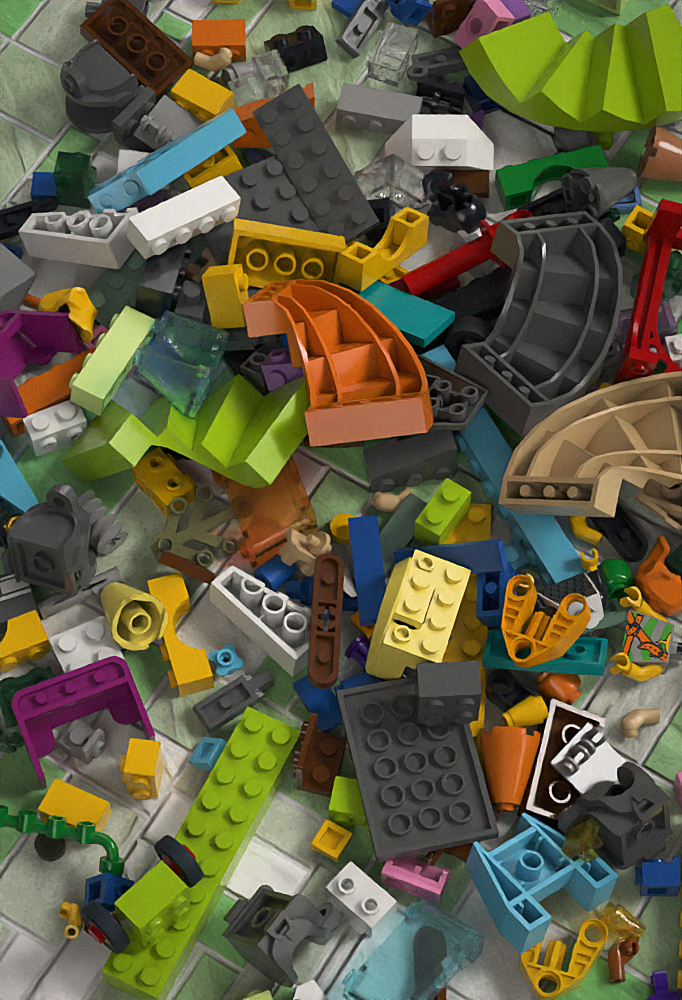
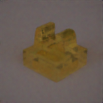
(583, 841)

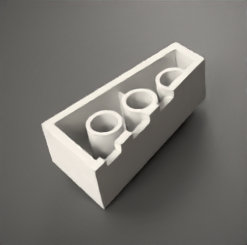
(80, 237)
(265, 617)

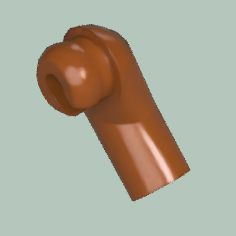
(619, 956)

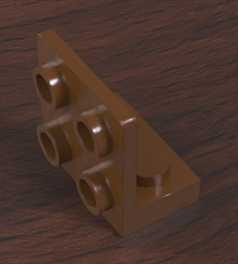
(447, 16)
(317, 759)

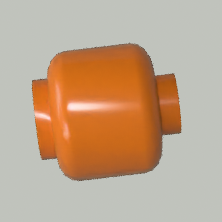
(559, 686)

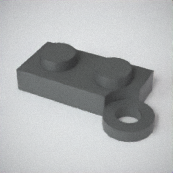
(436, 63)

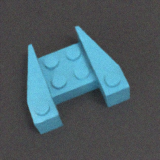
(526, 872)

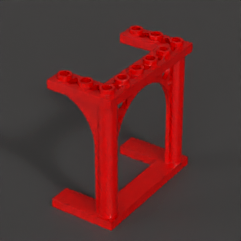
(660, 236)

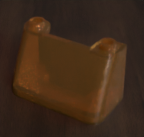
(269, 512)

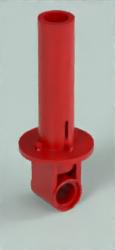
(458, 260)

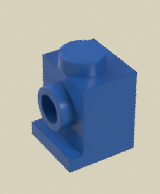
(658, 877)

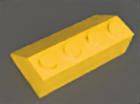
(283, 253)

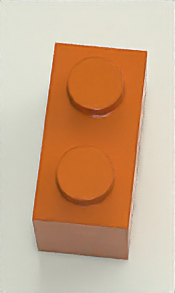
(212, 35)

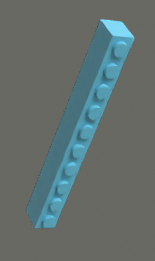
(489, 457)

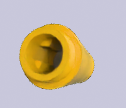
(526, 713)

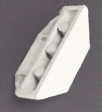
(442, 143)

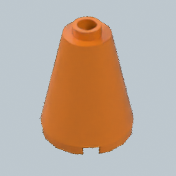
(508, 764)

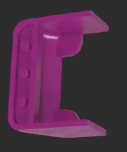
(26, 340)
(73, 696)

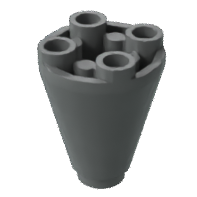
(596, 188)

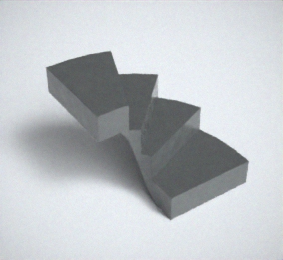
(554, 317)

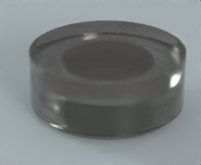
(49, 848)

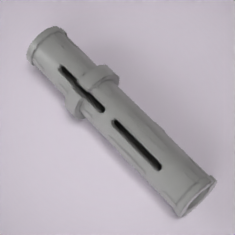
(47, 608)

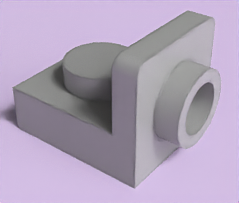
(83, 741)

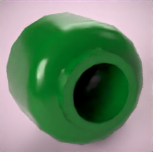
(617, 577)

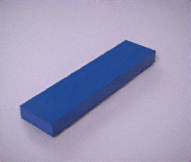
(476, 555)
(367, 567)

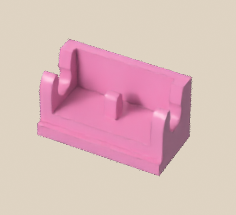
(416, 878)

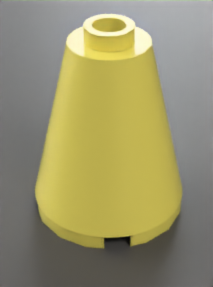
(133, 616)

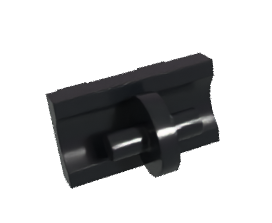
(440, 95)

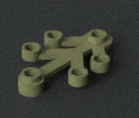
(195, 530)

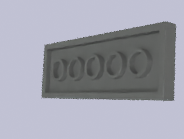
(315, 165)

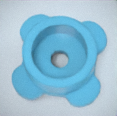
(226, 668)

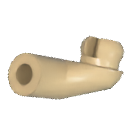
(215, 62)
(636, 718)

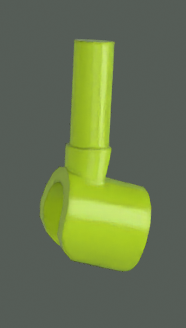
(605, 139)

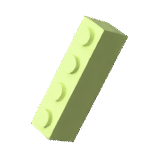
(111, 361)

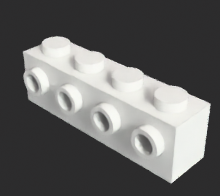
(183, 217)

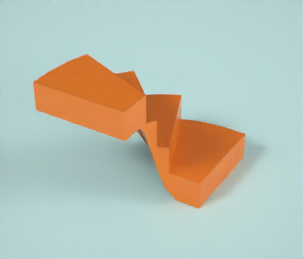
(352, 358)

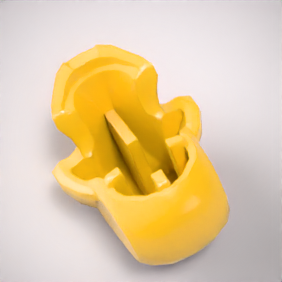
(77, 304)

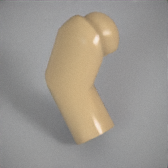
(388, 502)

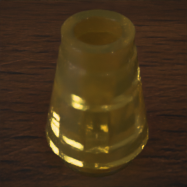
(621, 922)

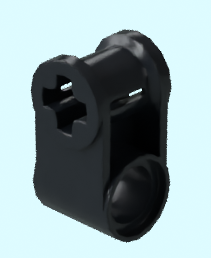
(515, 691)

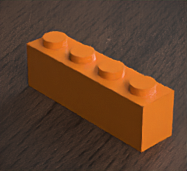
(46, 390)

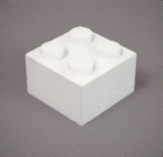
(84, 645)

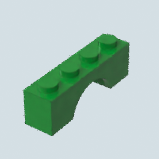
(518, 182)

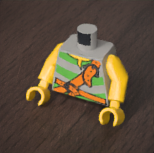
(646, 641)

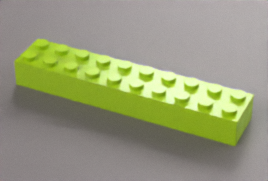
(218, 836)

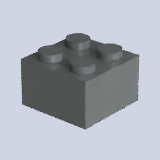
(447, 692)

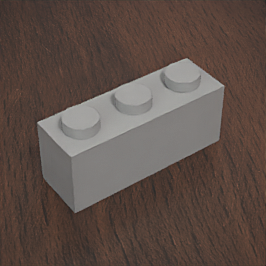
(375, 108)

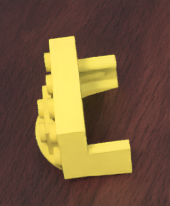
(426, 596)

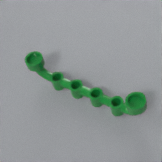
(57, 829)

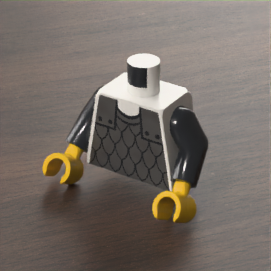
(589, 585)

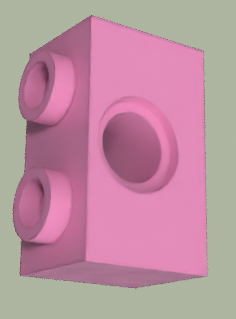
(483, 19)

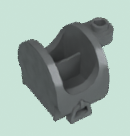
(96, 88)
(52, 544)
(630, 822)
(273, 926)

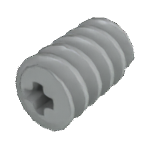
(104, 533)

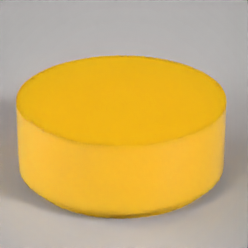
(340, 528)

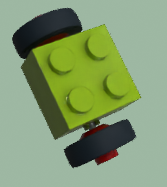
(150, 903)

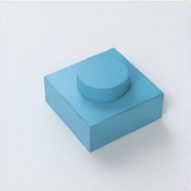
(516, 556)
(207, 753)

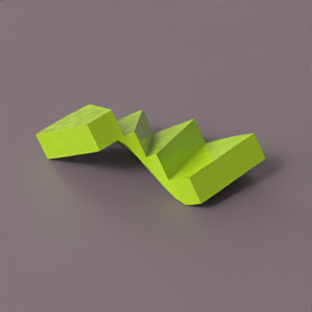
(591, 83)
(233, 434)

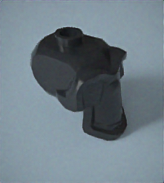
(452, 205)

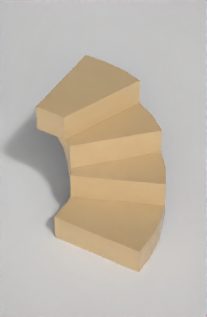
(588, 446)

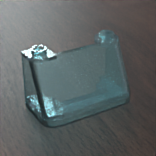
(182, 361)
(416, 957)

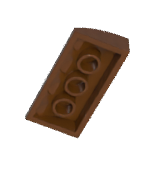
(137, 45)
(547, 789)

